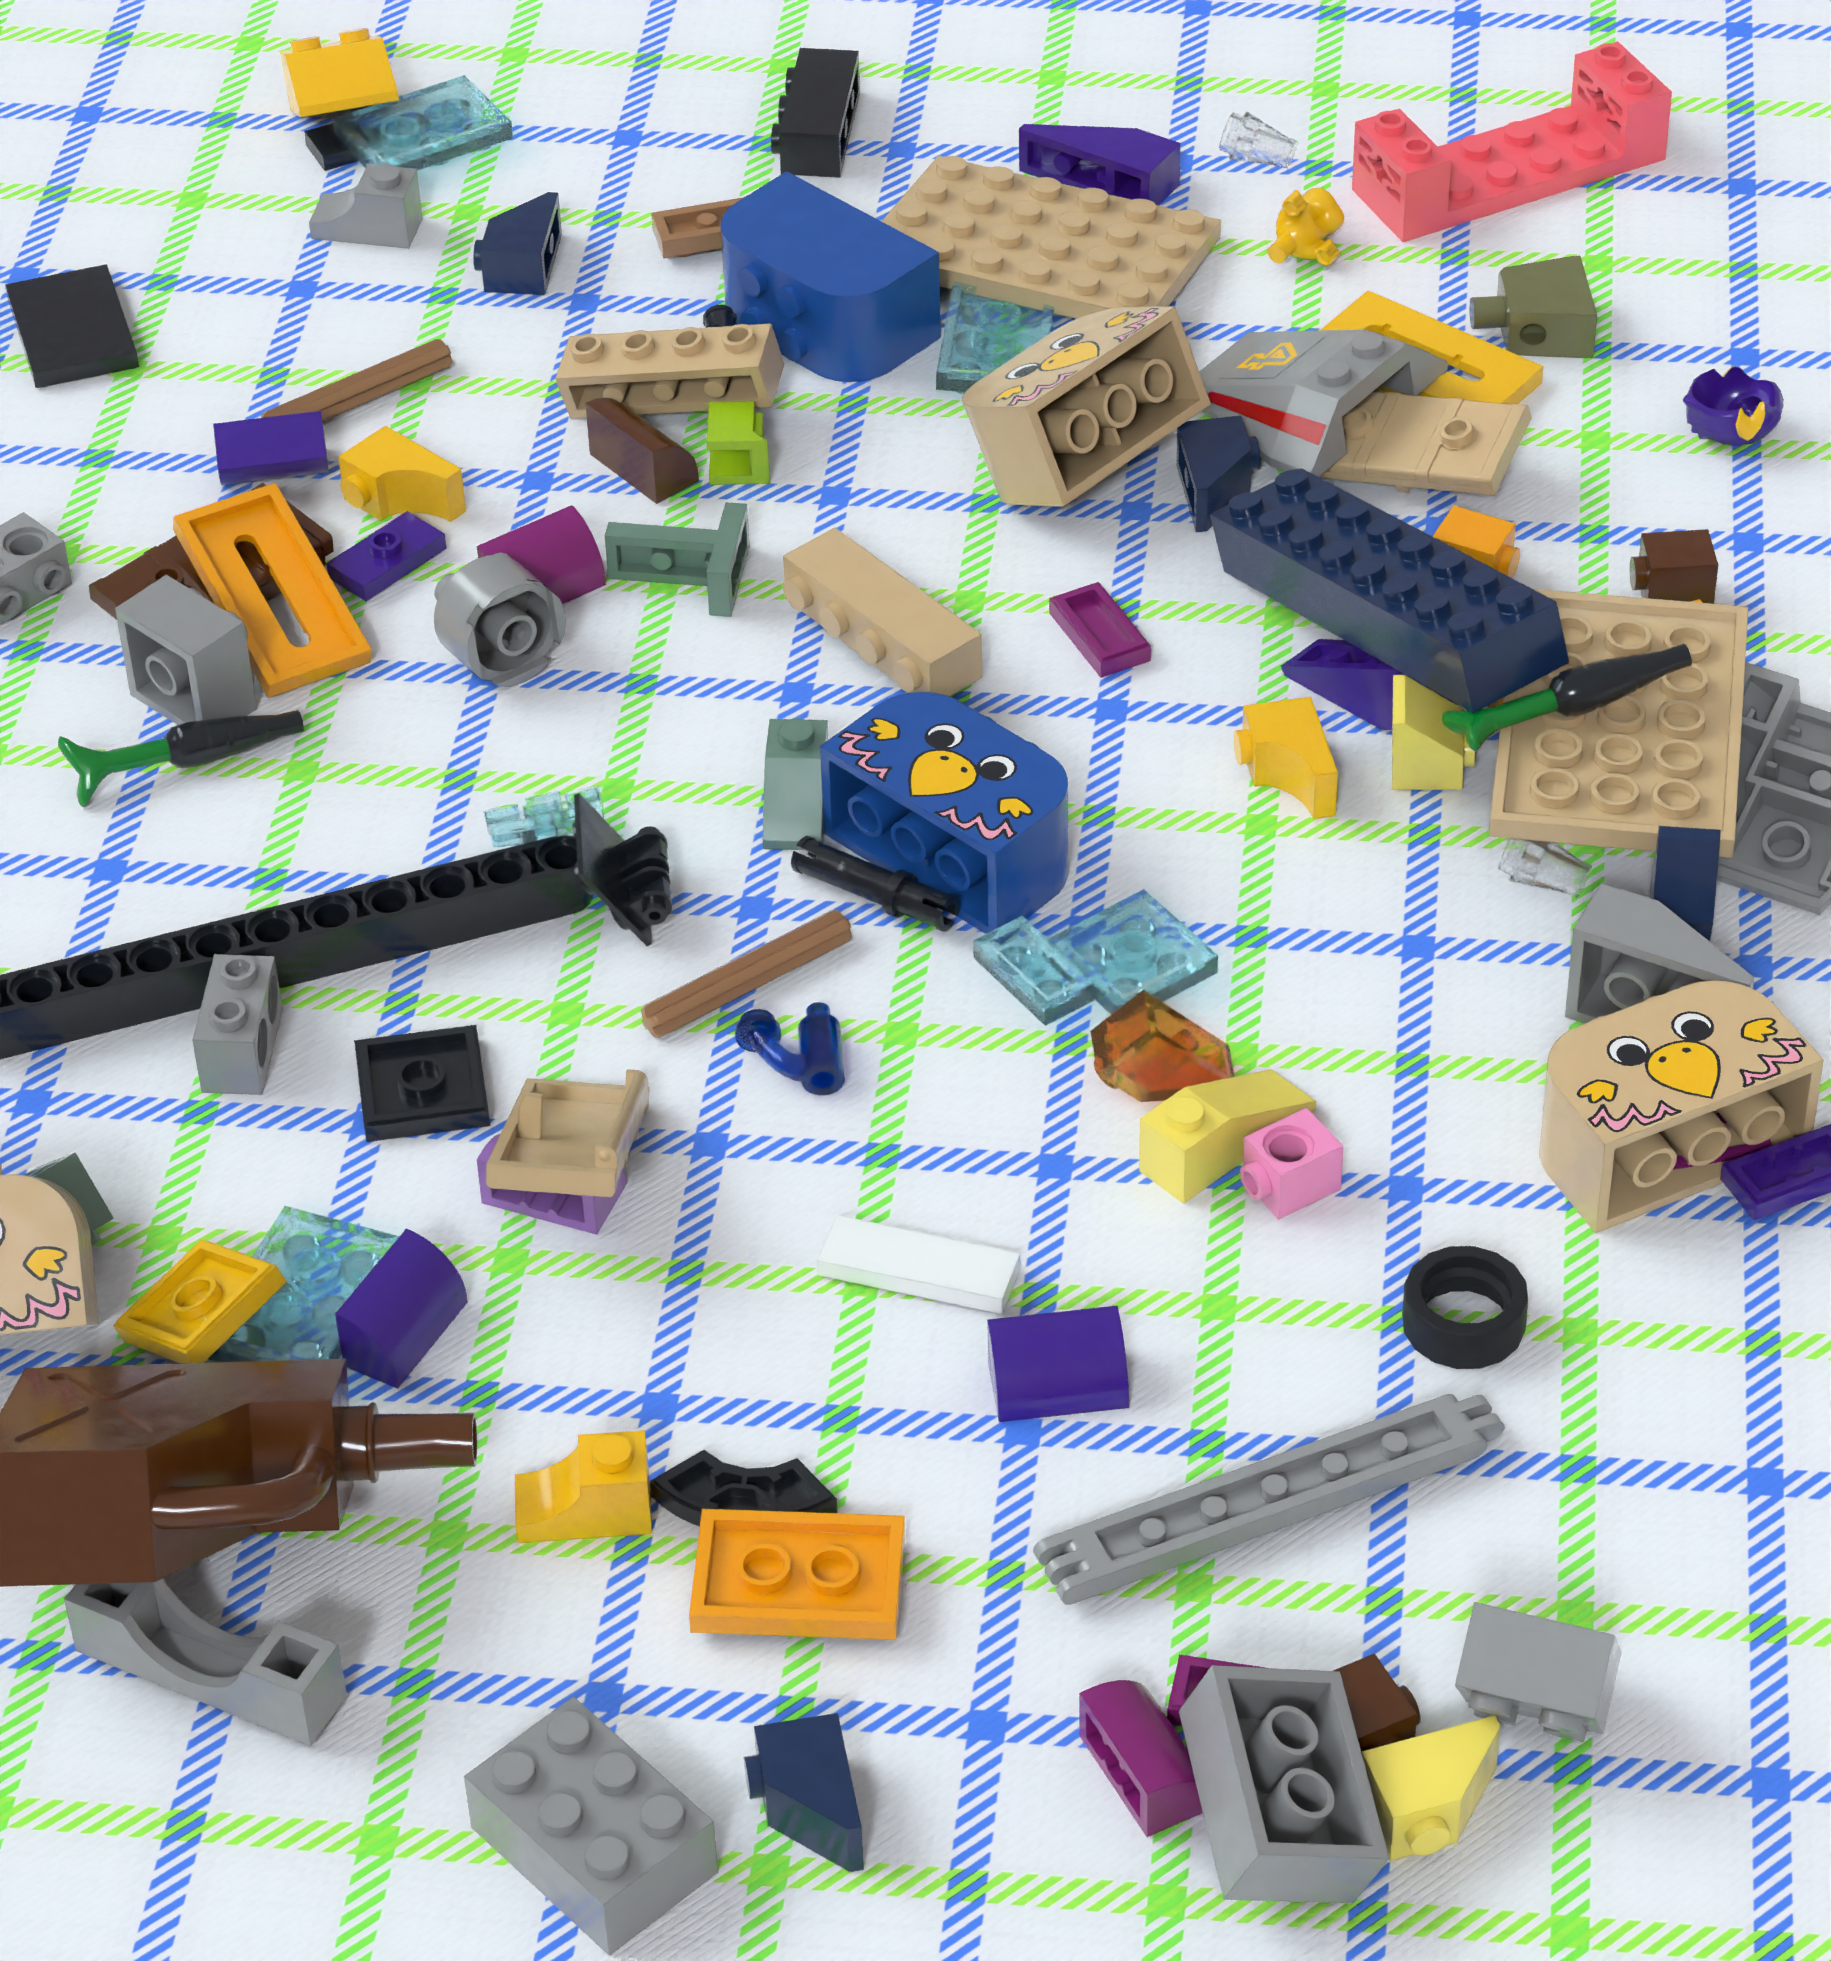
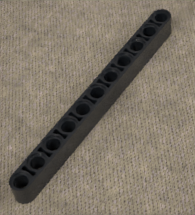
(306, 936)

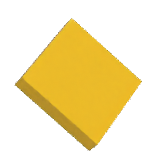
(199, 1303)

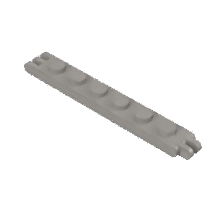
(1266, 1496)

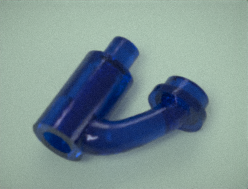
(820, 1047)

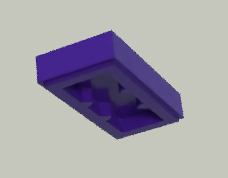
(386, 555)
(1781, 1174)

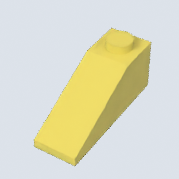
(1203, 1128)

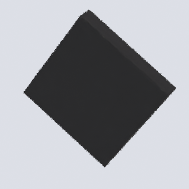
(421, 1083)

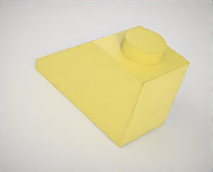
(1423, 749)
(1431, 1785)

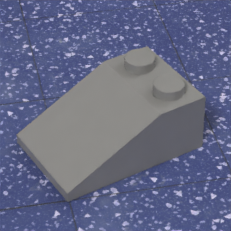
(1637, 950)

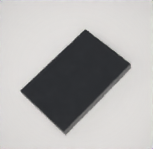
(71, 326)

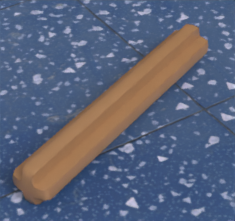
(370, 382)
(746, 973)

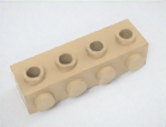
(671, 368)
(882, 615)

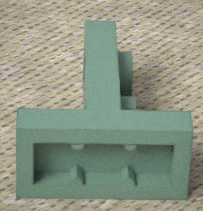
(684, 555)

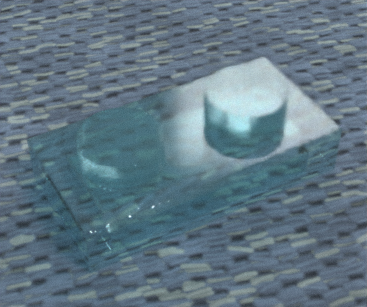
(1033, 970)

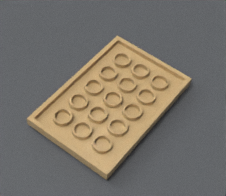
(1051, 240)
(1641, 760)

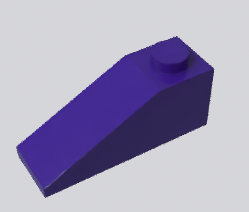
(1113, 159)
(1347, 679)

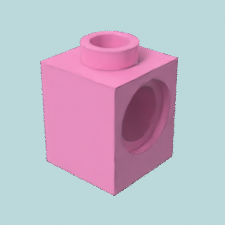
(1292, 1163)

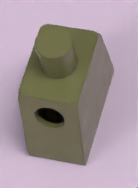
(1541, 309)

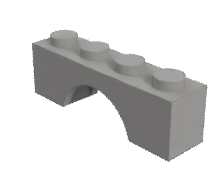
(274, 1680)

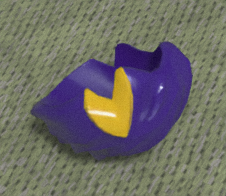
(1732, 407)

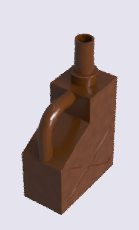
(173, 1462)

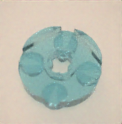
(540, 817)

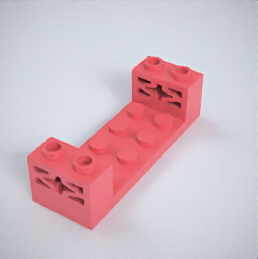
(1610, 128)

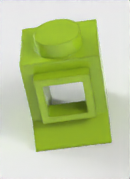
(736, 444)

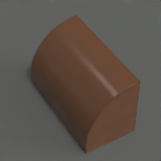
(638, 450)

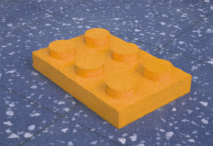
(798, 1574)

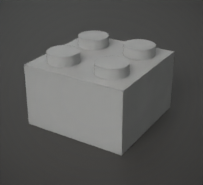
(185, 654)
(1538, 1670)

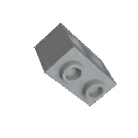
(30, 565)
(237, 1024)

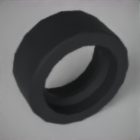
(1465, 1343)

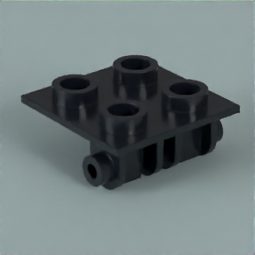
(623, 873)

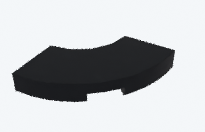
(711, 1484)

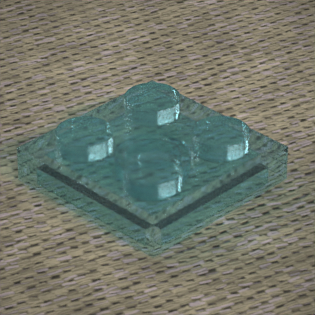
(1136, 949)

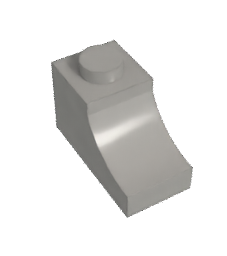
(376, 212)

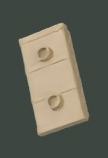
(1430, 442)
(569, 1136)

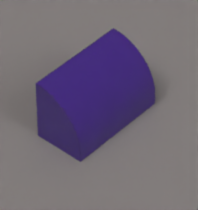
(270, 448)
(399, 1310)
(1058, 1363)

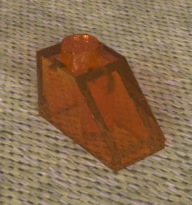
(1156, 1050)

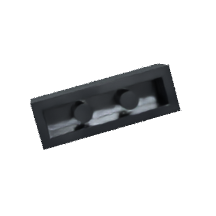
(817, 112)

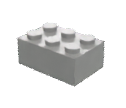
(1282, 1785)
(591, 1825)

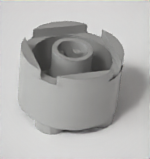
(498, 619)

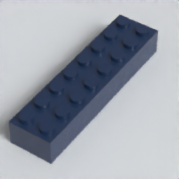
(1390, 589)

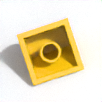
(337, 73)

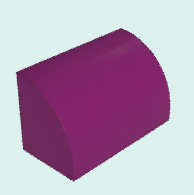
(556, 552)
(1139, 1754)

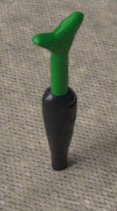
(1571, 692)
(183, 746)

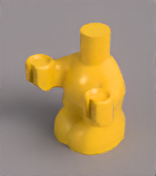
(1304, 225)

